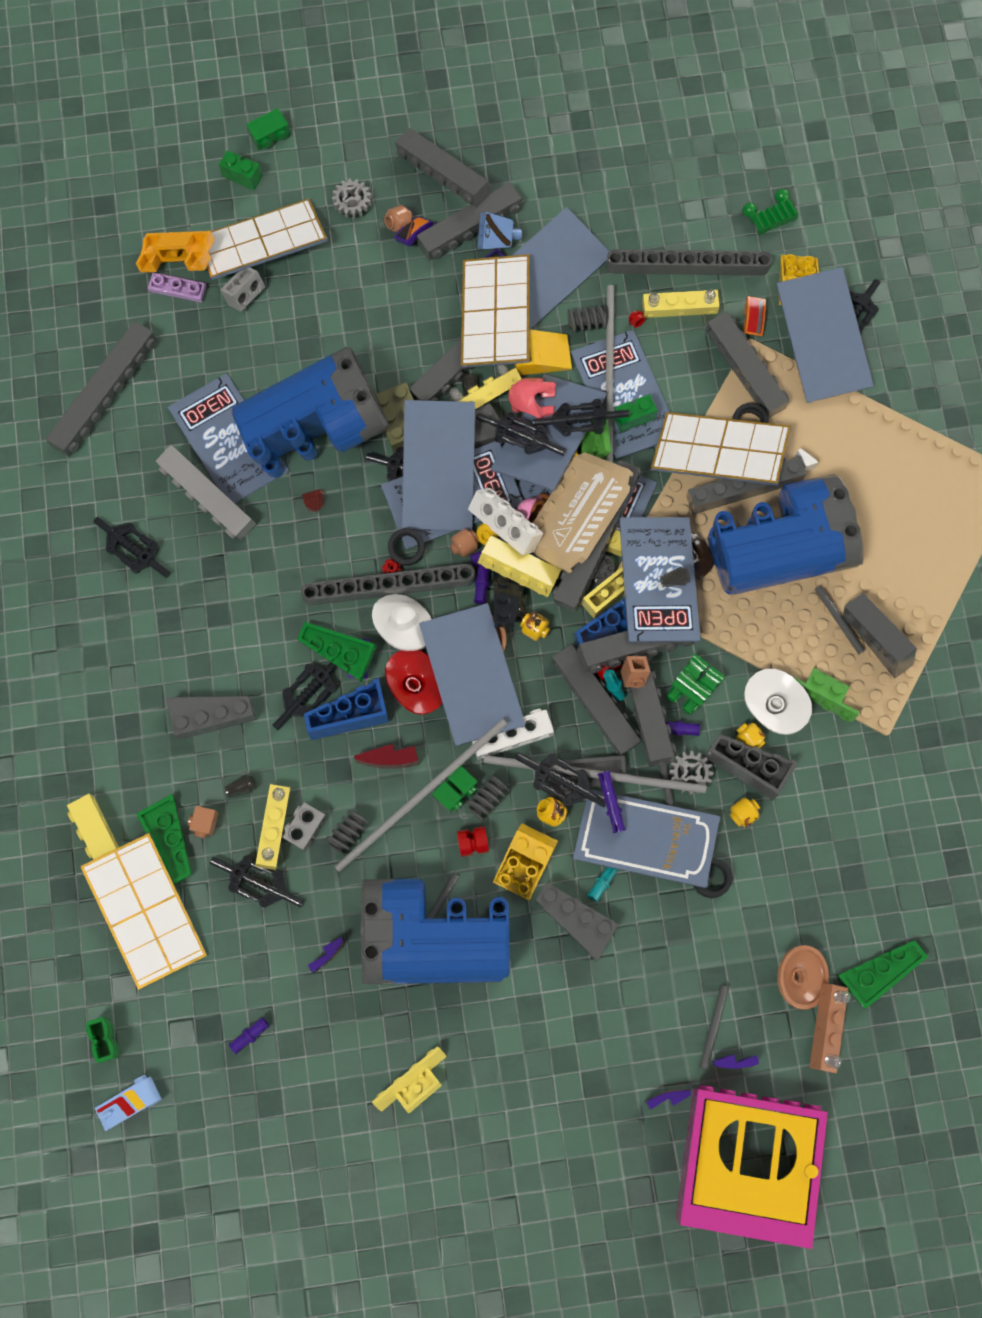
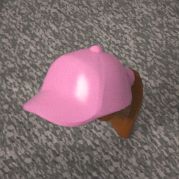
(532, 506)

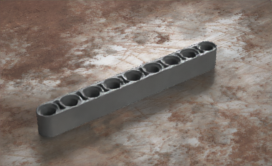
(697, 260)
(379, 580)

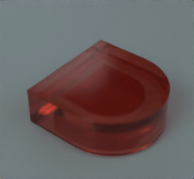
(313, 500)

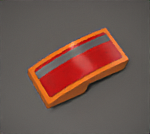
(754, 316)

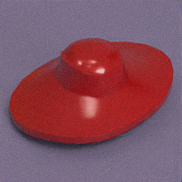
(413, 681)

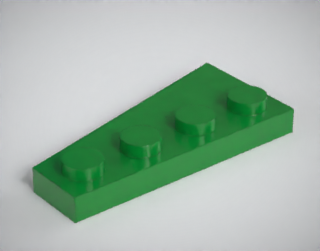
(340, 649)
(165, 829)
(880, 974)

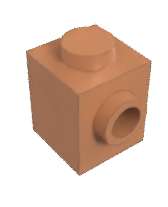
(635, 671)
(203, 822)

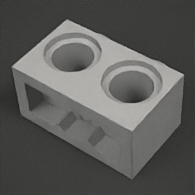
(242, 288)
(309, 829)

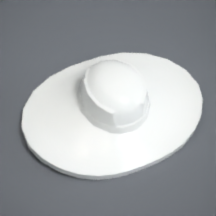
(398, 621)
(778, 701)

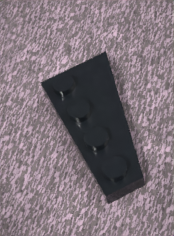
(506, 600)

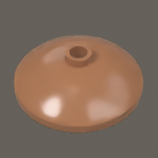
(801, 976)

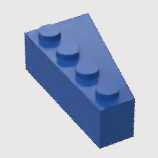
(608, 623)
(349, 712)

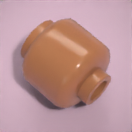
(397, 218)
(464, 542)

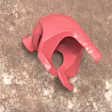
(523, 396)

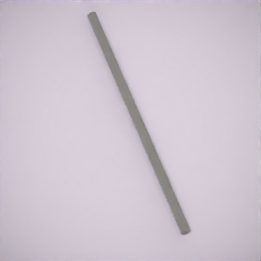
(610, 362)
(615, 776)
(420, 795)

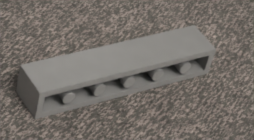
(205, 492)

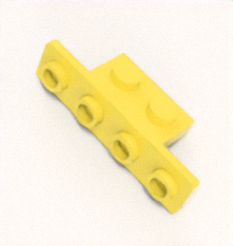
(414, 1085)

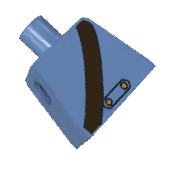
(496, 231)

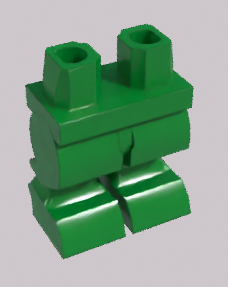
(690, 689)

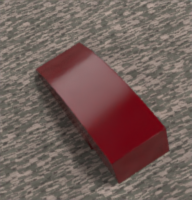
(388, 758)

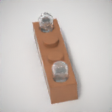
(829, 1028)

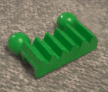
(774, 216)

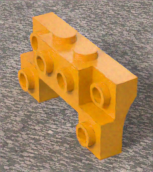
(173, 247)

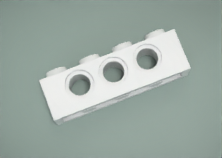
(505, 521)
(523, 736)

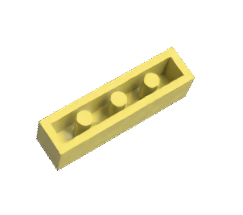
(520, 568)
(604, 594)
(92, 826)

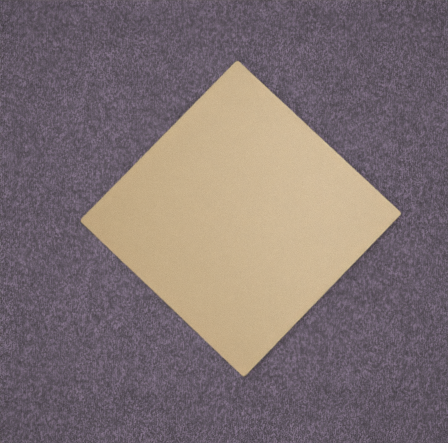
(918, 529)

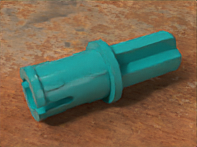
(614, 685)
(601, 884)

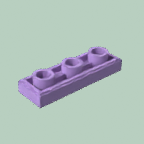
(185, 288)

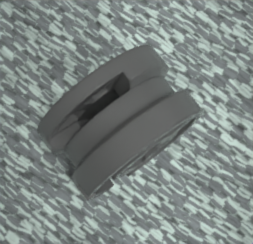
(605, 570)

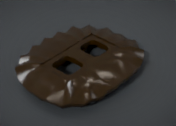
(704, 558)

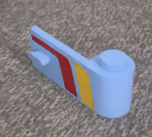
(128, 1102)

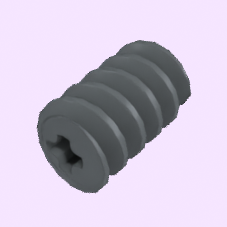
(587, 318)
(487, 797)
(347, 831)

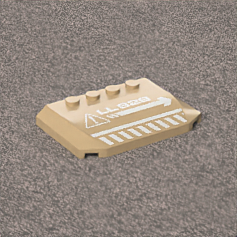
(580, 510)

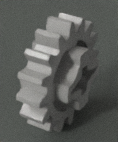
(351, 198)
(684, 766)

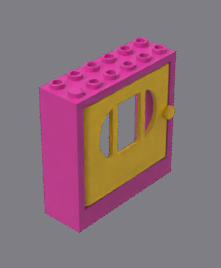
(785, 1199)

